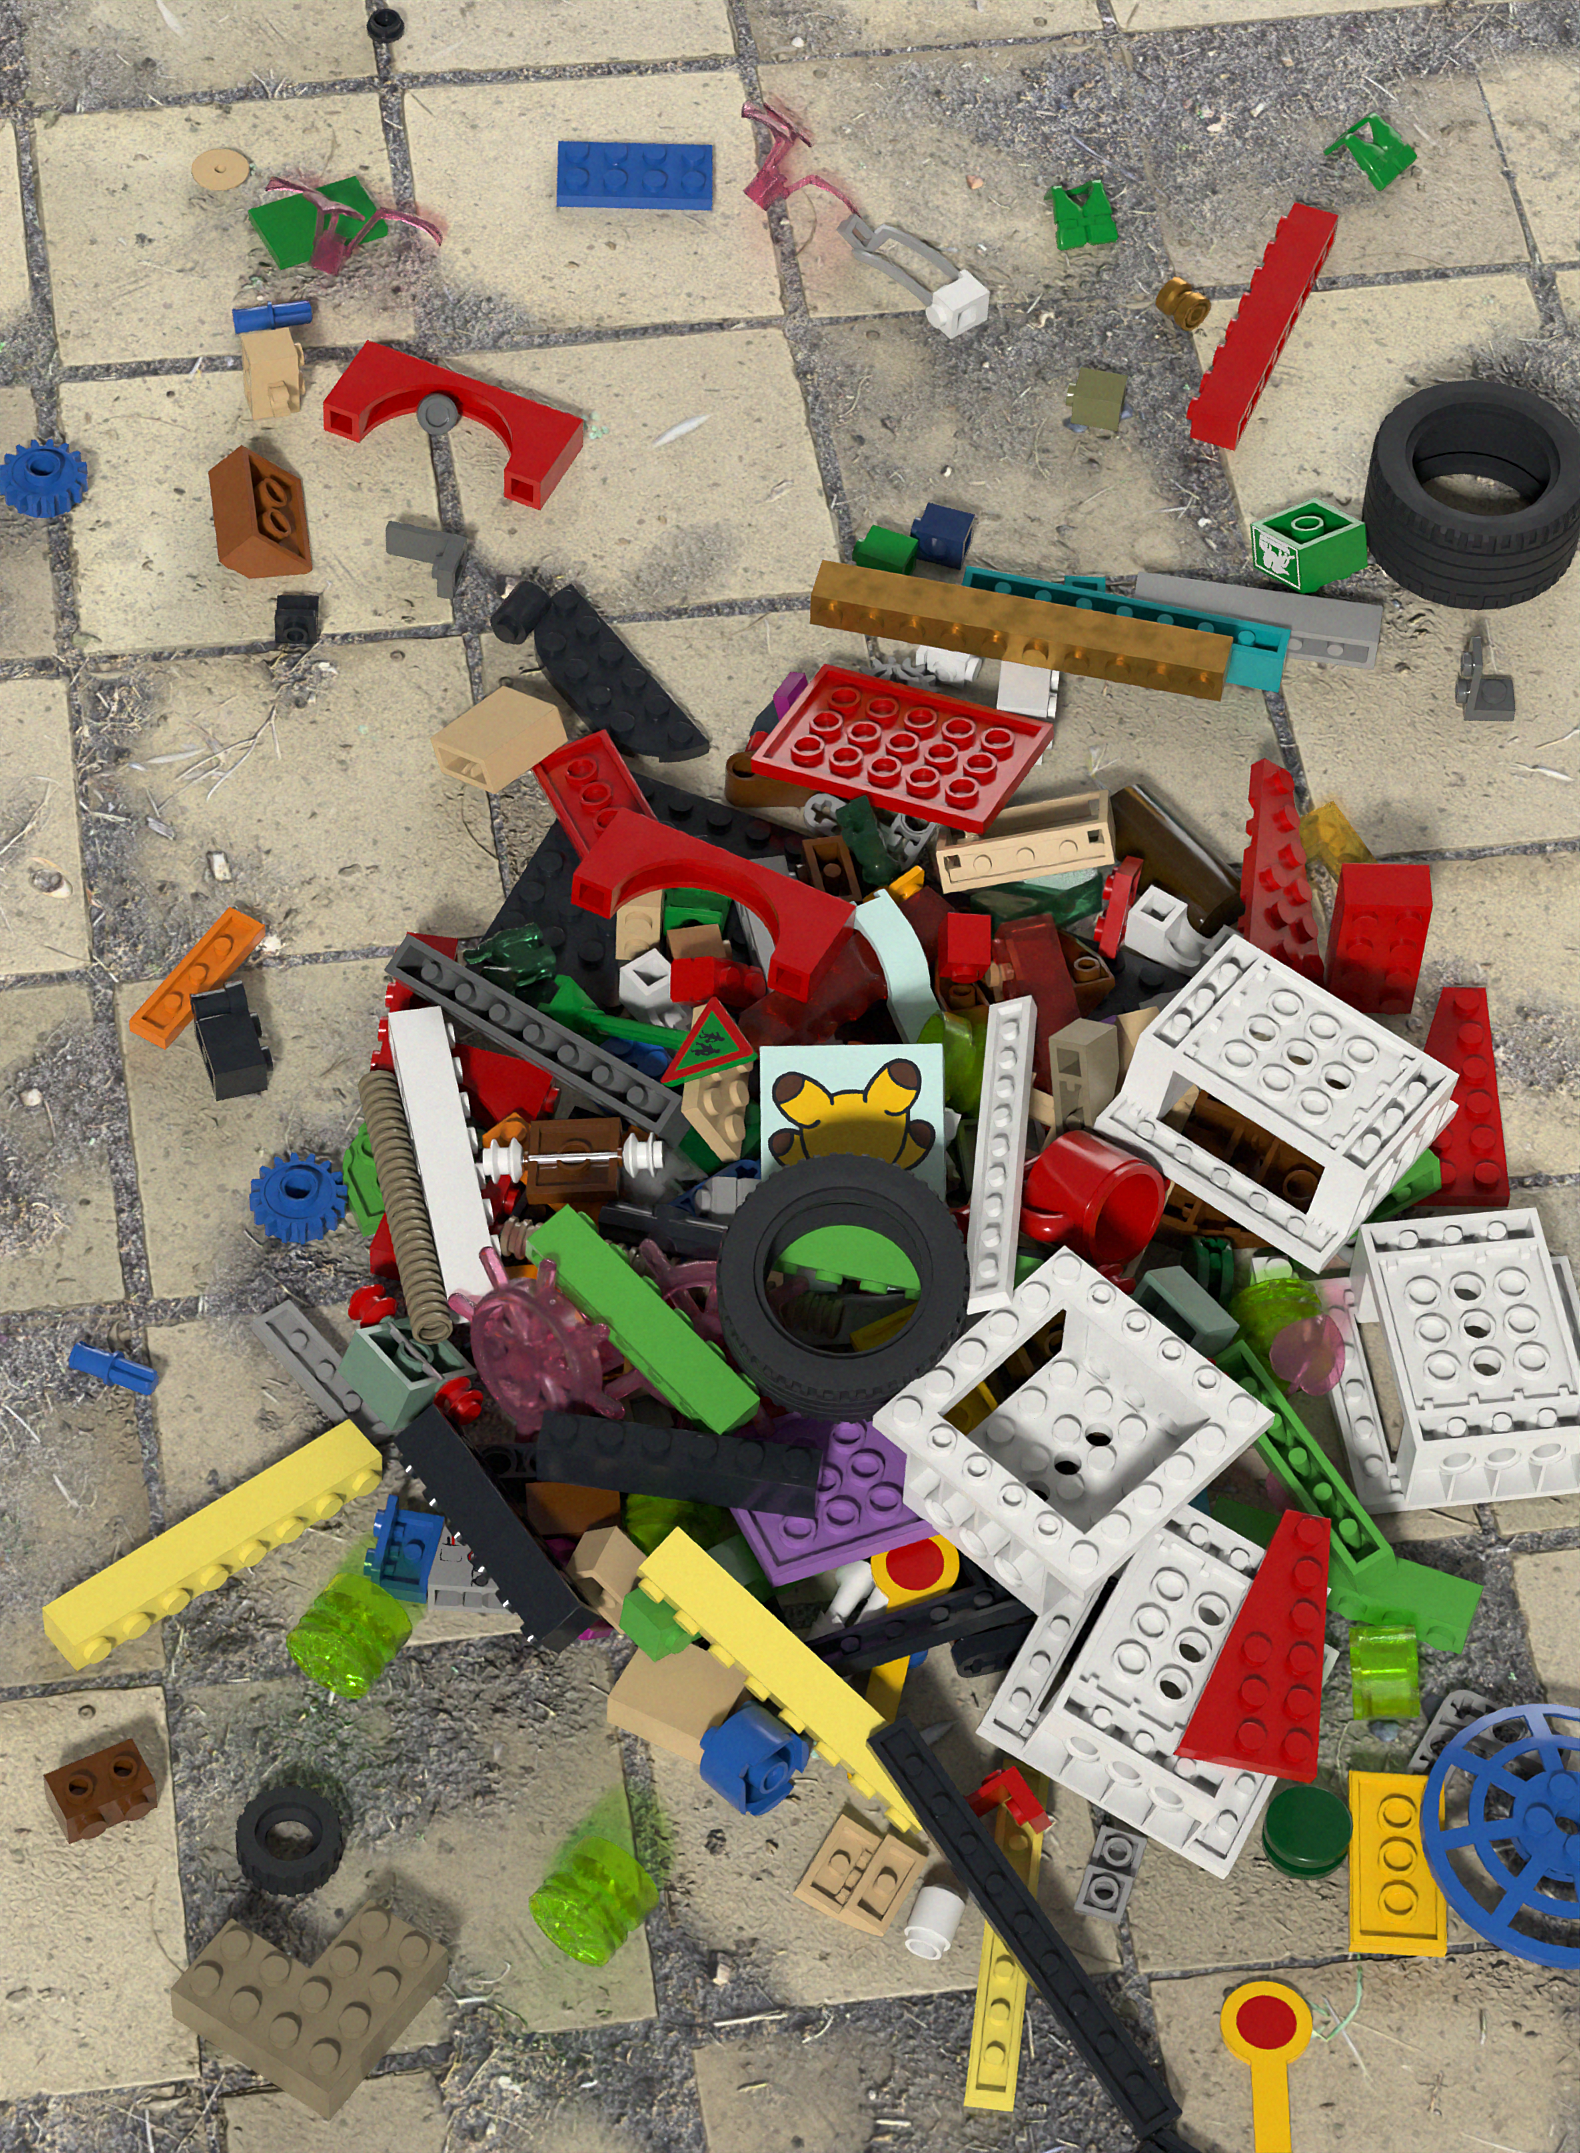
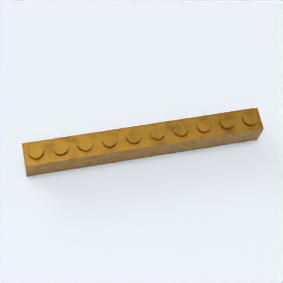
(1021, 630)

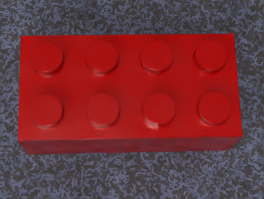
(1378, 936)

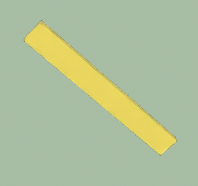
(1000, 1980)

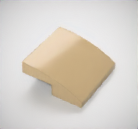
(860, 1877)

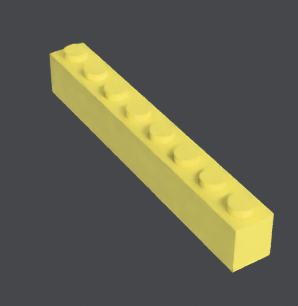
(212, 1545)
(774, 1664)

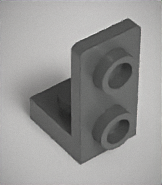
(441, 549)
(1482, 697)

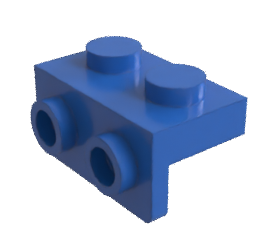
(403, 1551)

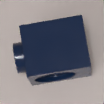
(943, 535)

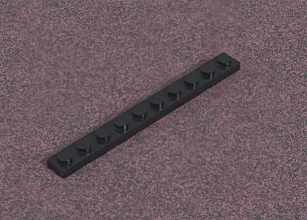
(1024, 1929)

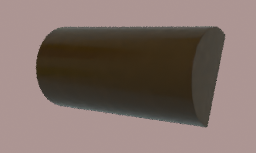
(1175, 860)

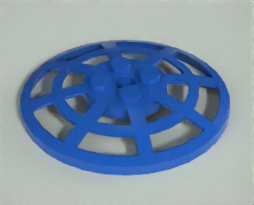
(1528, 1825)

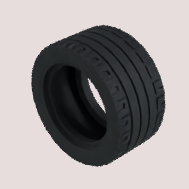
(1461, 555)
(822, 1195)

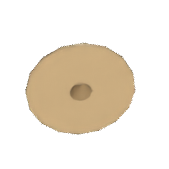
(220, 169)

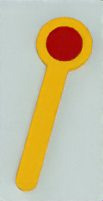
(908, 1578)
(1267, 2030)

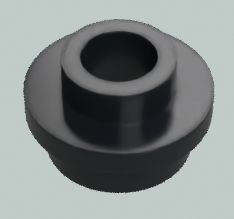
(385, 26)

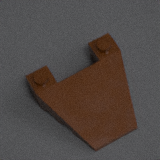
(1252, 1153)

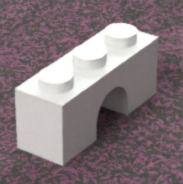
(1162, 932)
(646, 994)

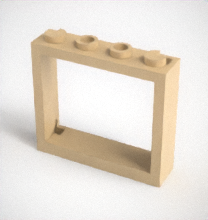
(1029, 843)

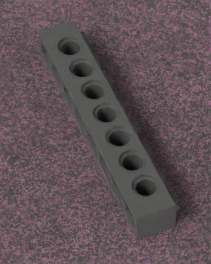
(539, 1040)

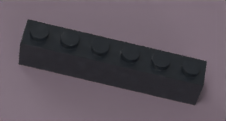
(679, 1464)
(495, 1529)

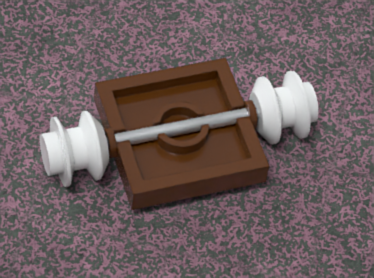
(574, 1160)

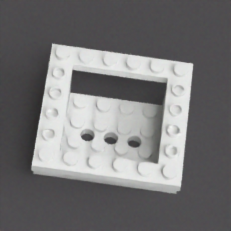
(1360, 1134)
(1117, 1374)
(1462, 1430)
(1109, 1722)

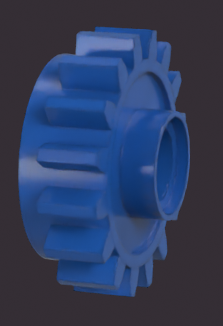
(43, 479)
(298, 1199)

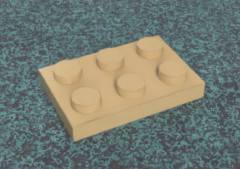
(718, 1105)

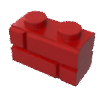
(700, 979)

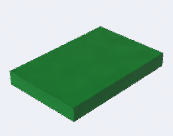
(290, 223)

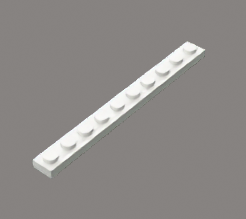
(1000, 1153)

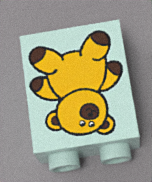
(857, 1102)

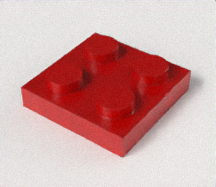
(1121, 893)

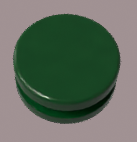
(1211, 1266)
(1307, 1832)

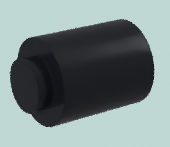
(520, 613)

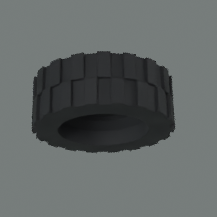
(298, 1875)

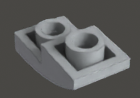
(1111, 1875)

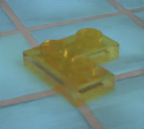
(1332, 840)

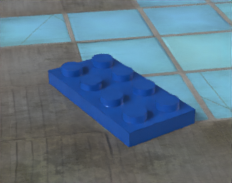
(634, 175)

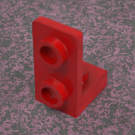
(1001, 1786)

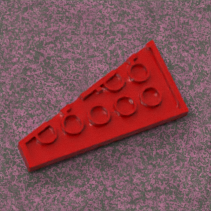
(1275, 877)
(1473, 1142)
(1267, 1677)

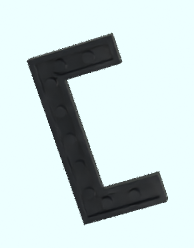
(917, 1626)

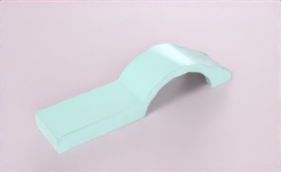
(902, 961)

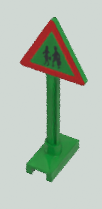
(706, 1049)

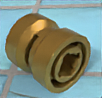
(1183, 304)

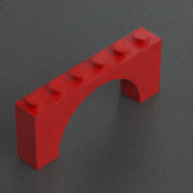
(391, 384)
(647, 856)
(495, 1090)

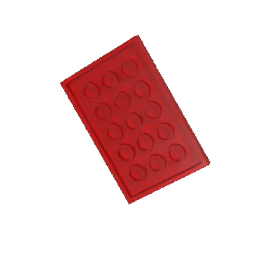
(903, 749)

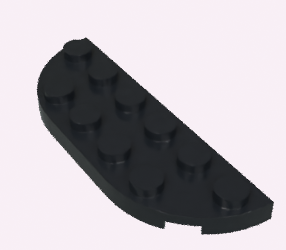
(610, 684)

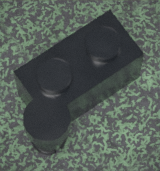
(230, 1041)

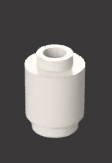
(934, 1921)

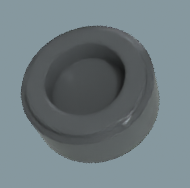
(436, 413)

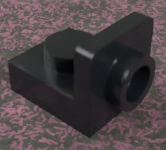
(296, 619)

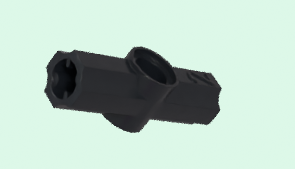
(669, 1227)

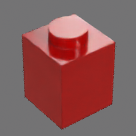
(964, 947)

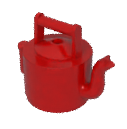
(1092, 1199)

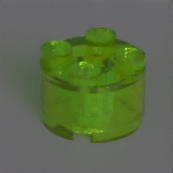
(1384, 1672)

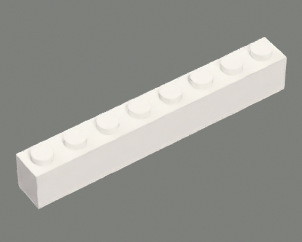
(443, 1149)

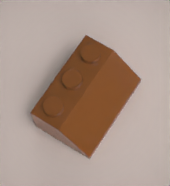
(259, 517)

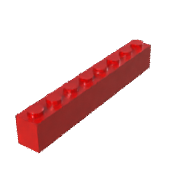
(1262, 327)

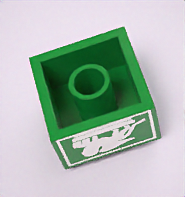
(1309, 545)

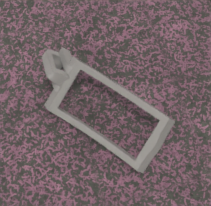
(864, 249)

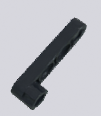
(997, 1649)

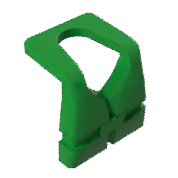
(1381, 159)
(1082, 224)
(694, 904)

